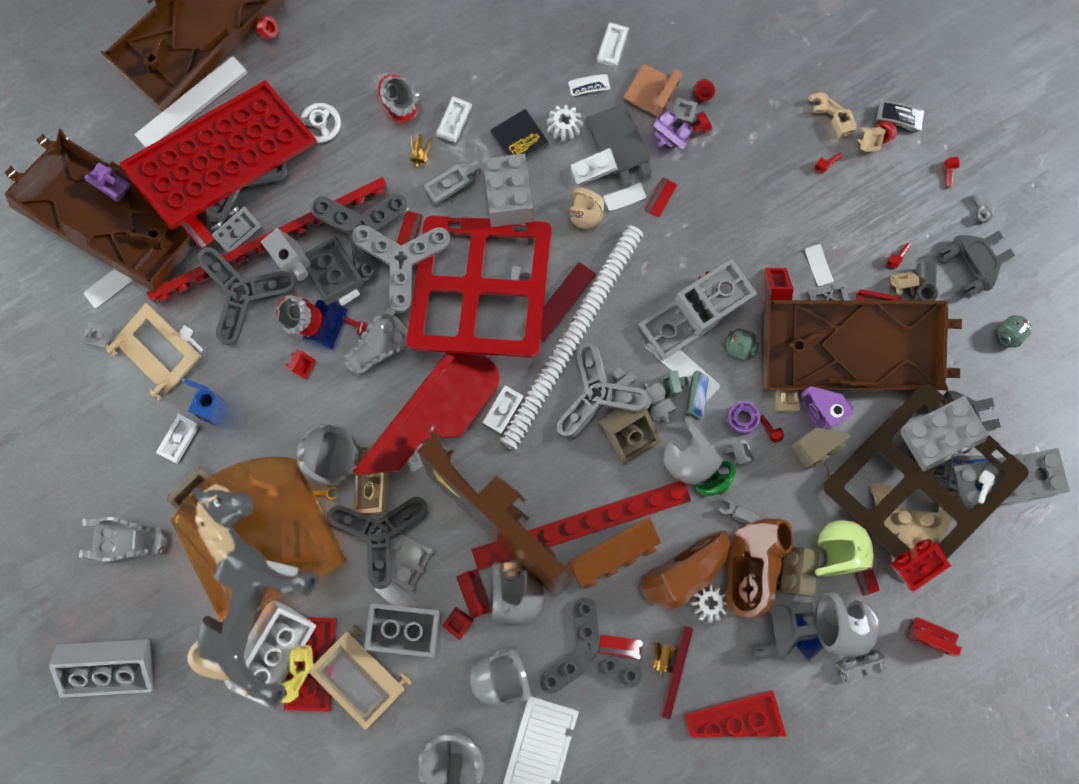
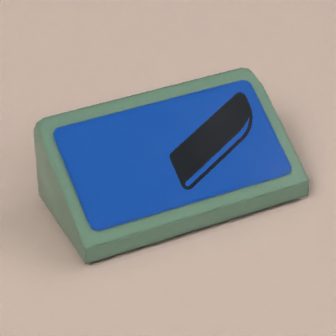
(697, 395)

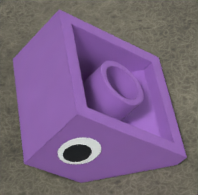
(826, 407)

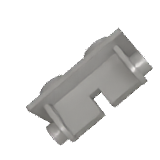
(851, 667)

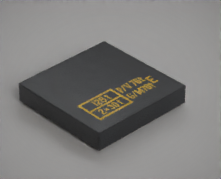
(519, 135)

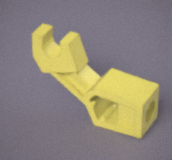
(292, 685)

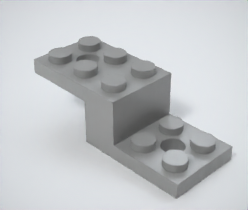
(697, 309)
(1029, 489)

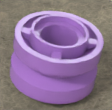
(744, 407)

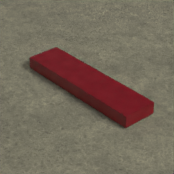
(565, 298)
(676, 672)

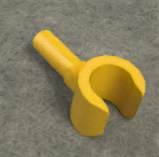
(324, 493)

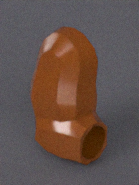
(756, 565)
(686, 573)

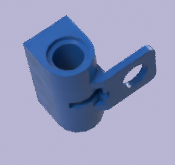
(201, 406)

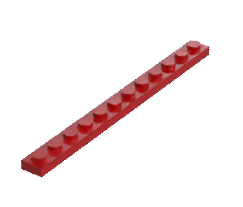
(241, 253)

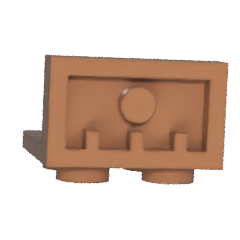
(652, 89)

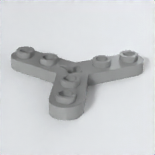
(387, 250)
(612, 395)

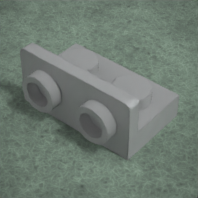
(235, 229)

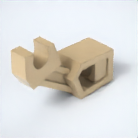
(828, 105)

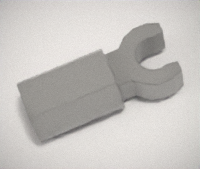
(738, 512)

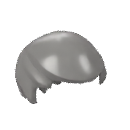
(327, 455)
(451, 760)

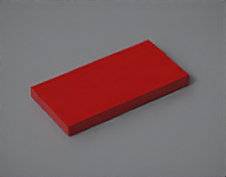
(312, 694)

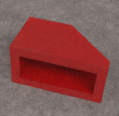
(778, 284)

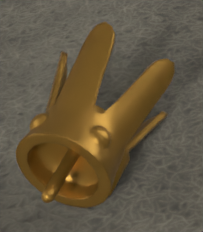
(417, 155)
(663, 659)

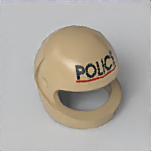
(586, 212)

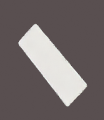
(106, 287)
(686, 368)

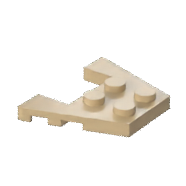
(914, 525)

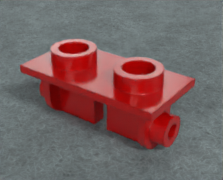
(474, 593)

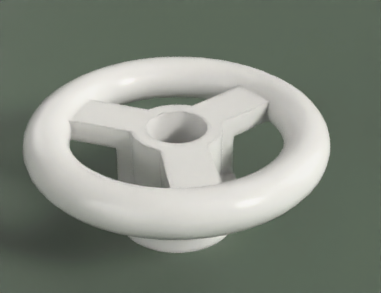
(316, 114)

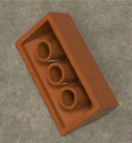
(614, 552)

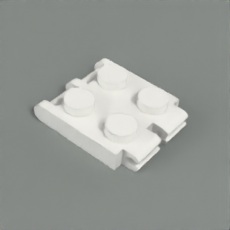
(405, 560)

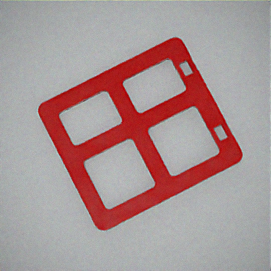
(474, 285)

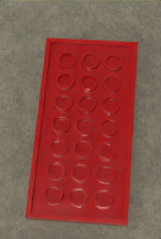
(217, 154)

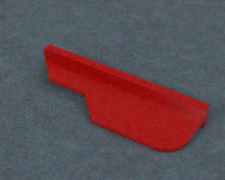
(445, 399)

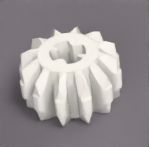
(566, 117)
(704, 609)

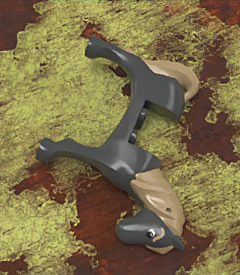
(246, 571)

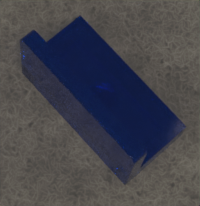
(332, 320)

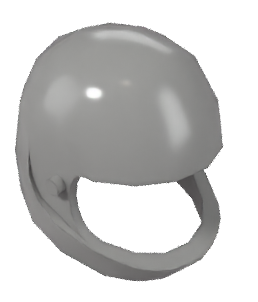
(697, 461)
(516, 600)
(856, 629)
(500, 678)

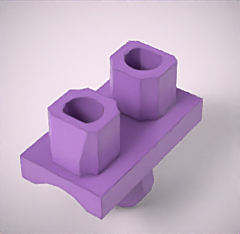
(668, 133)
(108, 182)

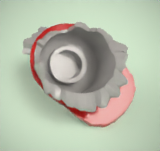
(397, 96)
(298, 316)

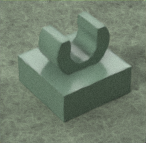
(673, 384)

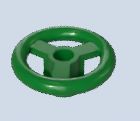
(718, 482)

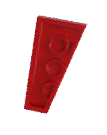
(743, 717)

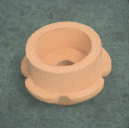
(512, 568)

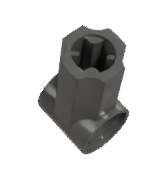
(927, 279)

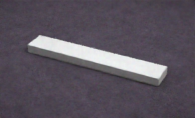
(192, 102)

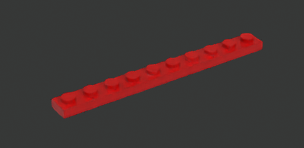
(591, 521)

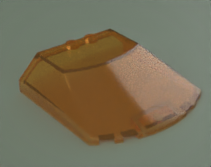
(283, 526)

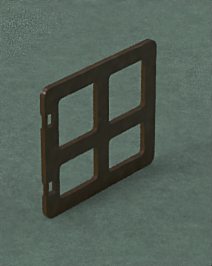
(914, 478)

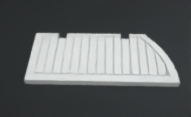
(541, 743)

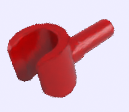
(822, 164)
(949, 165)
(894, 260)
(362, 326)
(774, 434)

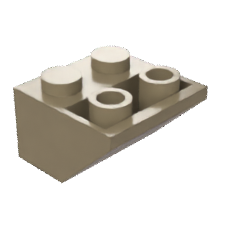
(815, 446)
(798, 573)

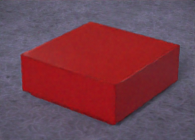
(457, 623)

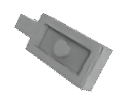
(451, 181)

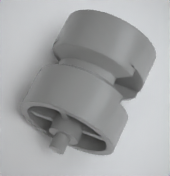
(660, 406)

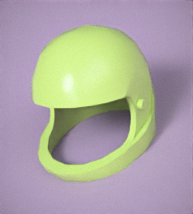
(846, 549)

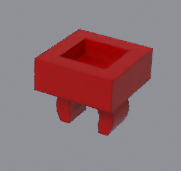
(300, 364)

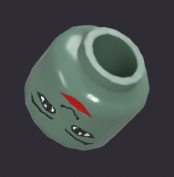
(1014, 331)
(741, 343)

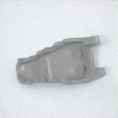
(382, 338)
(121, 539)

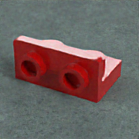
(920, 564)
(934, 637)

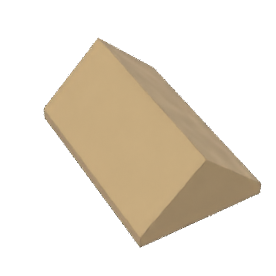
(372, 491)

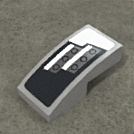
(900, 115)

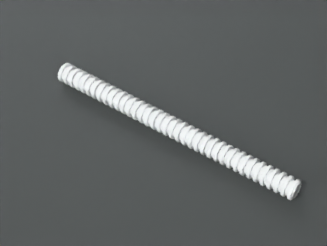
(571, 337)

